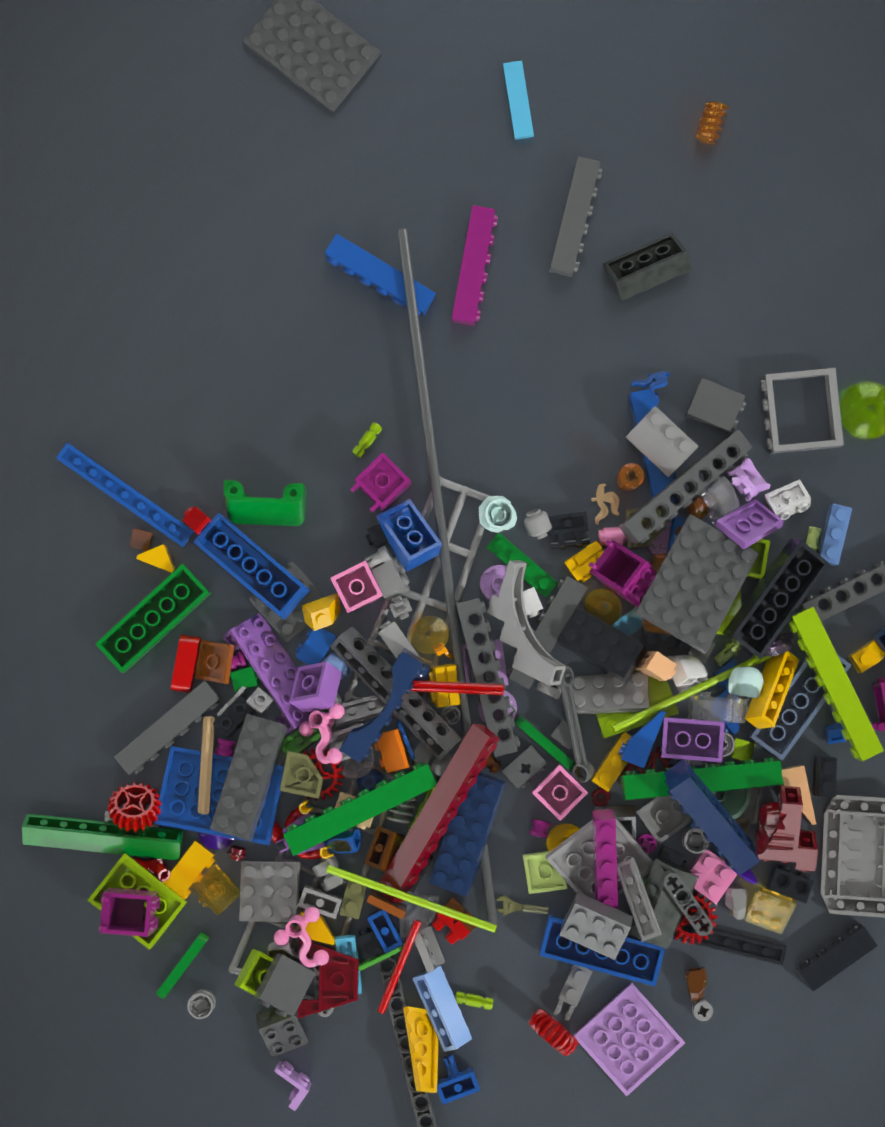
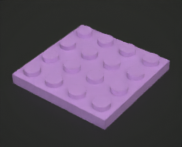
(629, 1039)

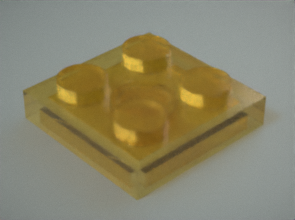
(770, 910)

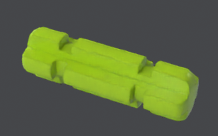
(367, 439)
(474, 1000)

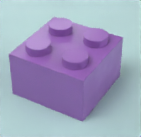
(315, 687)

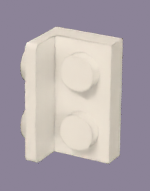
(789, 500)

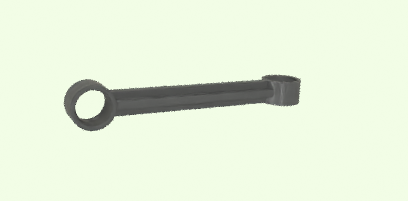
(574, 728)

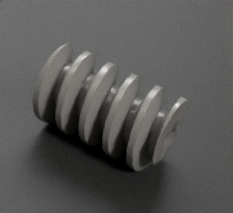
(402, 811)

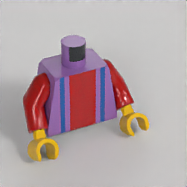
(297, 816)

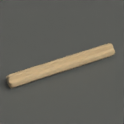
(206, 765)

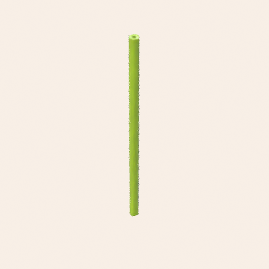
(683, 695)
(411, 898)

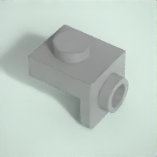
(259, 701)

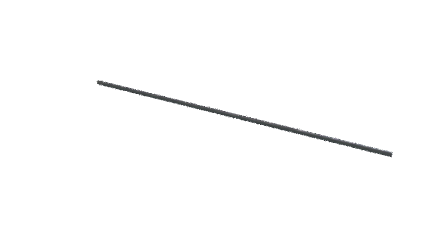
(441, 527)

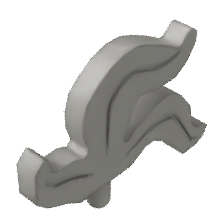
(240, 692)

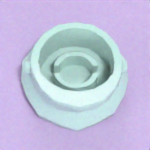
(497, 514)

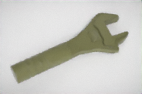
(512, 906)

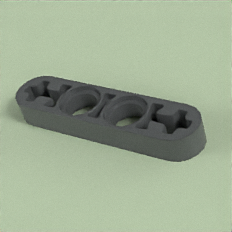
(687, 902)

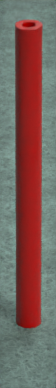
(399, 966)

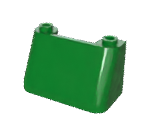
(266, 511)

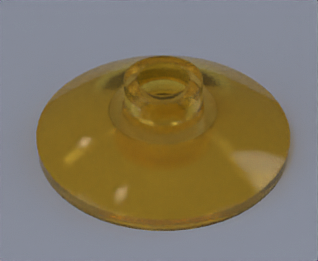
(595, 606)
(435, 641)

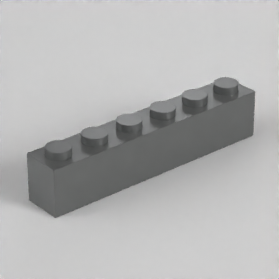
(575, 216)
(552, 622)
(167, 728)

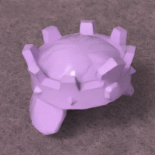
(748, 479)

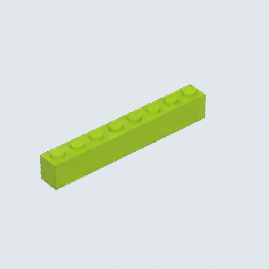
(836, 684)

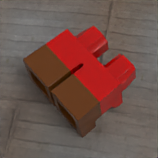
(459, 929)

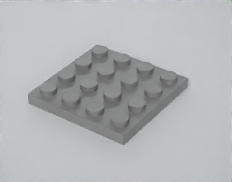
(575, 858)

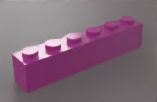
(473, 265)
(605, 857)

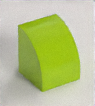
(743, 750)

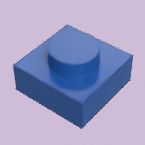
(834, 734)

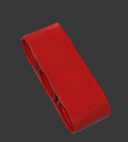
(185, 663)

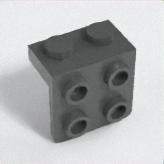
(279, 1032)

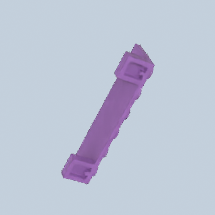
(271, 665)

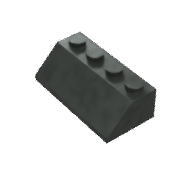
(647, 266)
(663, 905)

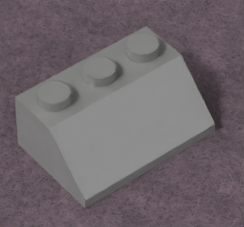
(661, 441)

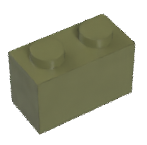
(353, 899)

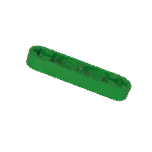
(545, 743)
(182, 965)

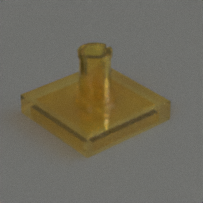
(216, 890)

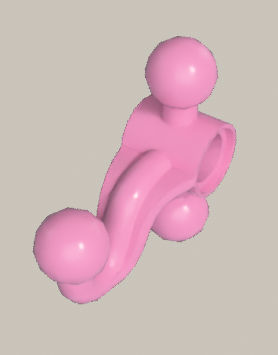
(328, 718)
(281, 937)

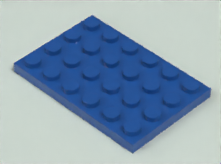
(181, 793)

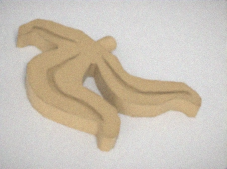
(609, 497)

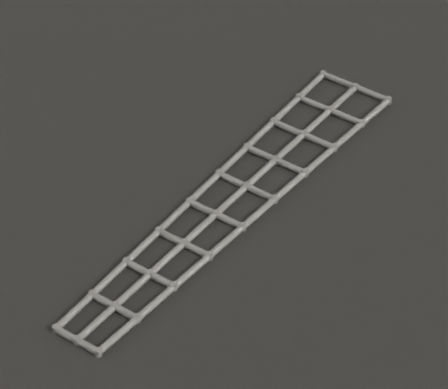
(422, 599)

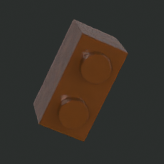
(383, 848)

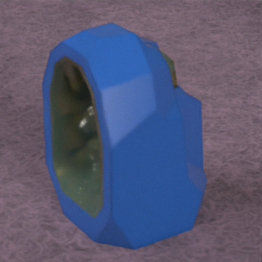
(345, 842)

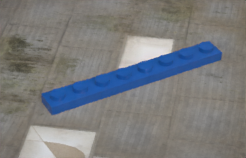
(125, 495)

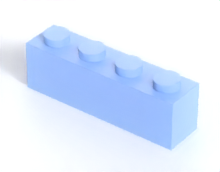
(442, 1009)

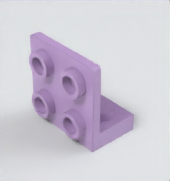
(300, 1081)

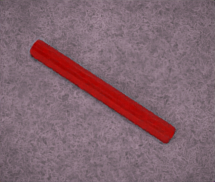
(457, 687)

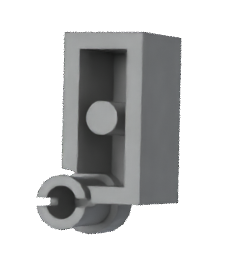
(388, 573)

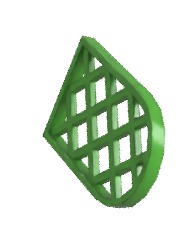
(371, 961)

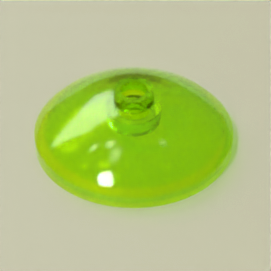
(855, 411)

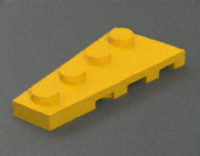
(423, 1048)

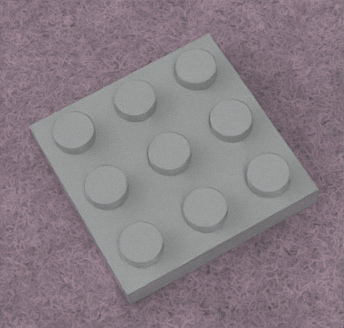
(269, 891)

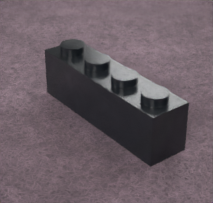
(836, 957)

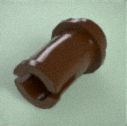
(493, 764)

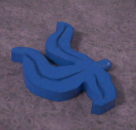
(659, 378)
(404, 736)

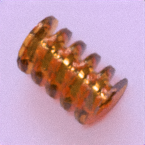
(710, 121)
(637, 476)

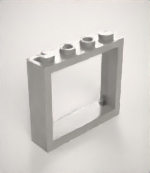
(833, 410)

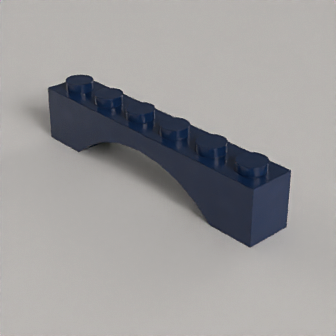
(360, 738)

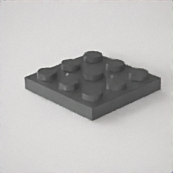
(295, 621)

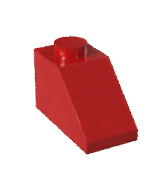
(196, 519)

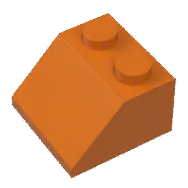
(392, 751)

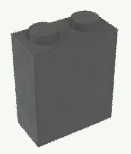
(716, 406)
(284, 985)

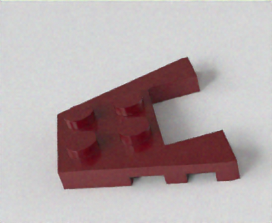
(336, 981)

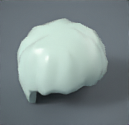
(746, 682)

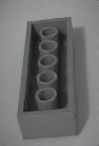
(249, 777)

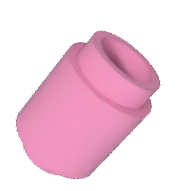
(610, 534)

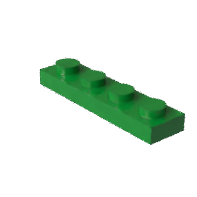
(533, 573)

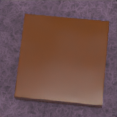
(214, 661)
(378, 900)

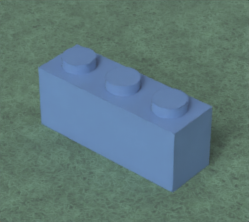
(834, 533)

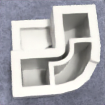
(688, 671)

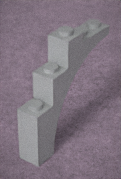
(509, 607)

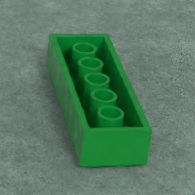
(153, 618)

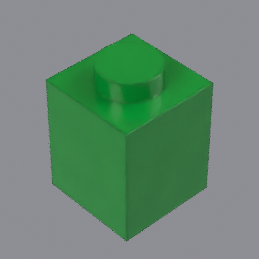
(244, 677)

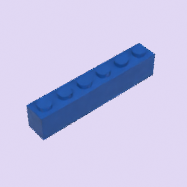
(375, 272)
(641, 404)

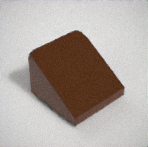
(141, 539)

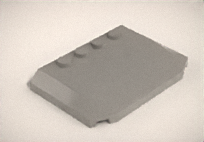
(854, 856)

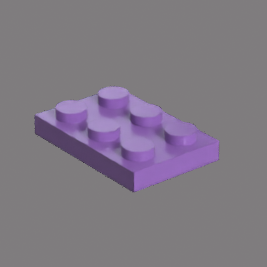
(749, 523)

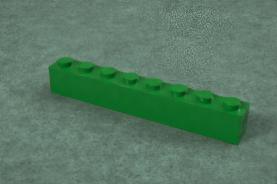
(717, 779)
(360, 809)
(101, 837)

